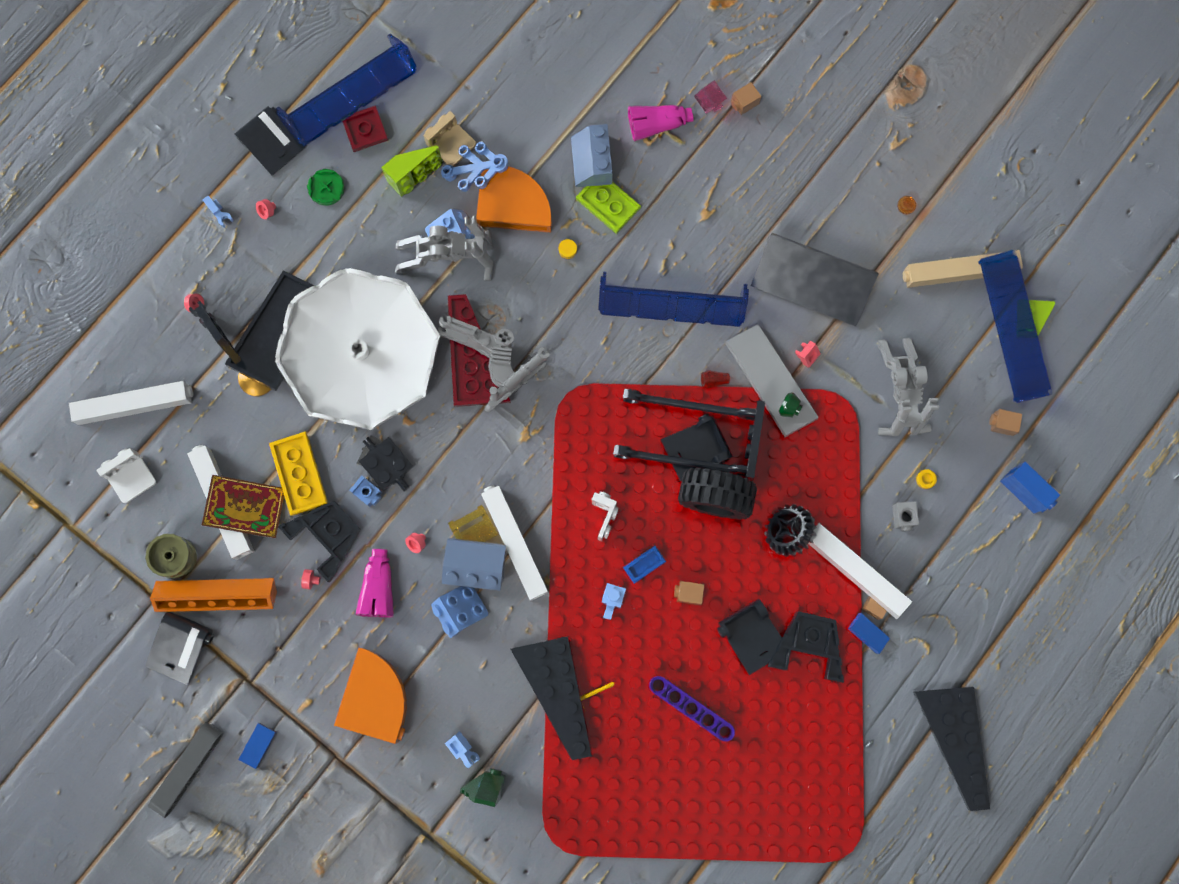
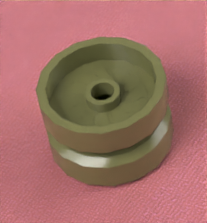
(166, 546)

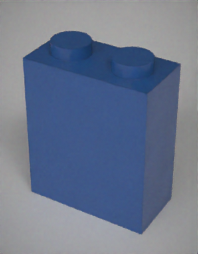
(1030, 488)

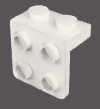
(127, 475)
(604, 501)

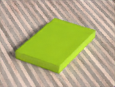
(609, 205)

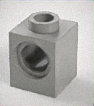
(909, 508)

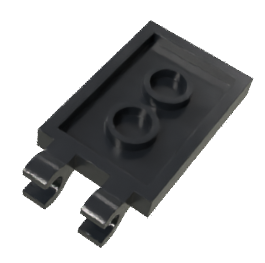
(208, 321)

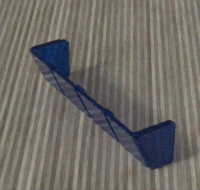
(350, 93)
(672, 305)
(1015, 326)

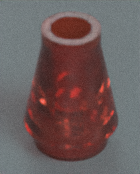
(713, 379)

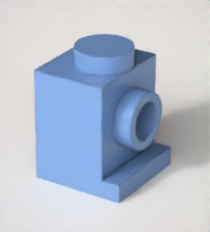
(363, 484)

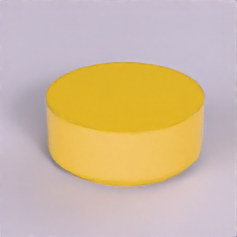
(567, 249)
(926, 479)

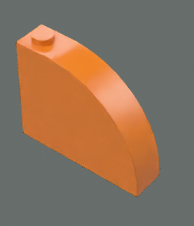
(513, 202)
(373, 699)

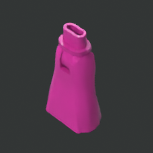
(651, 120)
(376, 589)

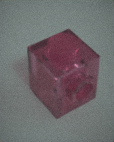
(710, 97)

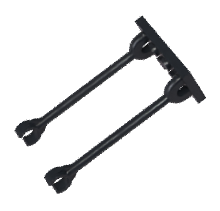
(751, 451)

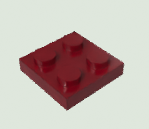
(365, 129)

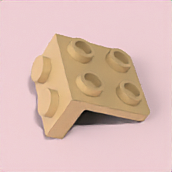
(448, 138)

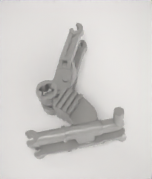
(449, 246)
(499, 351)
(907, 391)

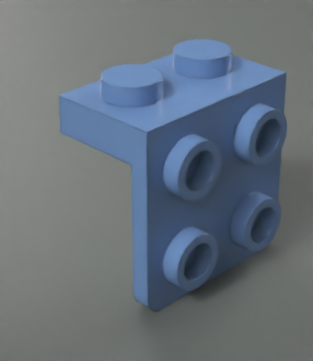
(459, 610)

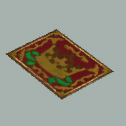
(243, 506)

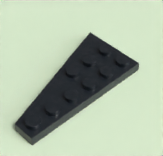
(554, 681)
(957, 733)

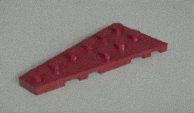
(469, 367)

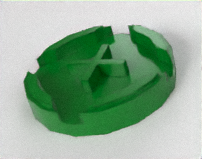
(326, 187)

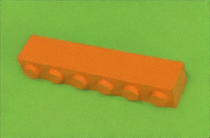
(213, 595)

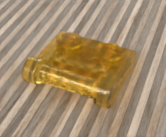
(479, 532)

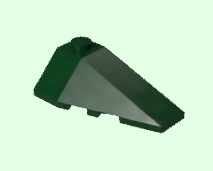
(485, 788)

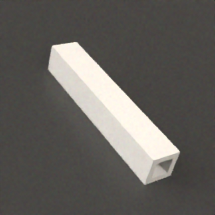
(130, 403)
(204, 467)
(514, 542)
(859, 572)

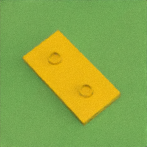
(298, 473)

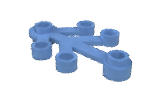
(476, 168)

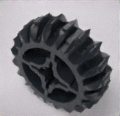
(801, 526)

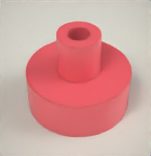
(265, 208)
(191, 301)
(416, 542)
(309, 579)

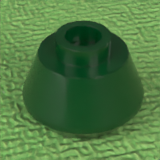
(790, 406)

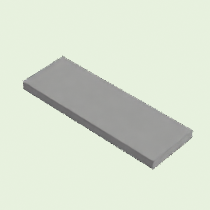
(769, 377)

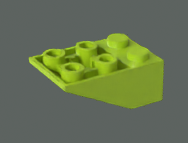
(411, 168)

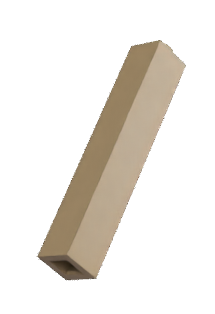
(946, 270)

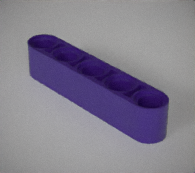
(701, 710)

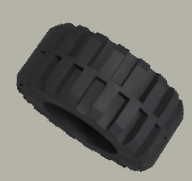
(717, 493)

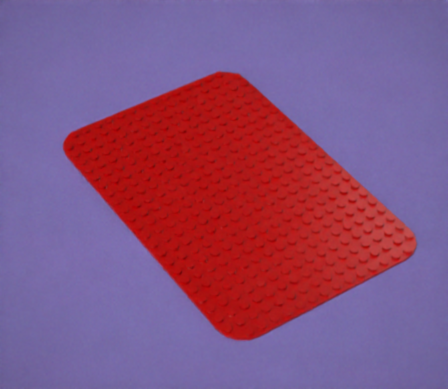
(656, 778)

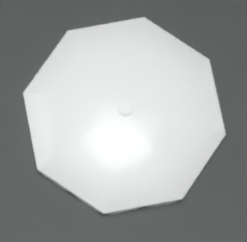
(357, 348)

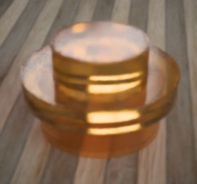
(906, 205)

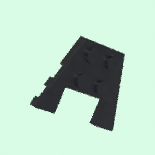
(331, 528)
(811, 636)

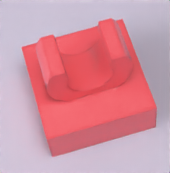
(808, 354)

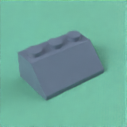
(592, 156)
(474, 564)

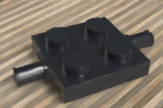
(386, 464)

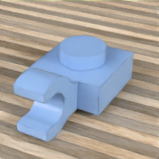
(215, 208)
(613, 598)
(460, 748)

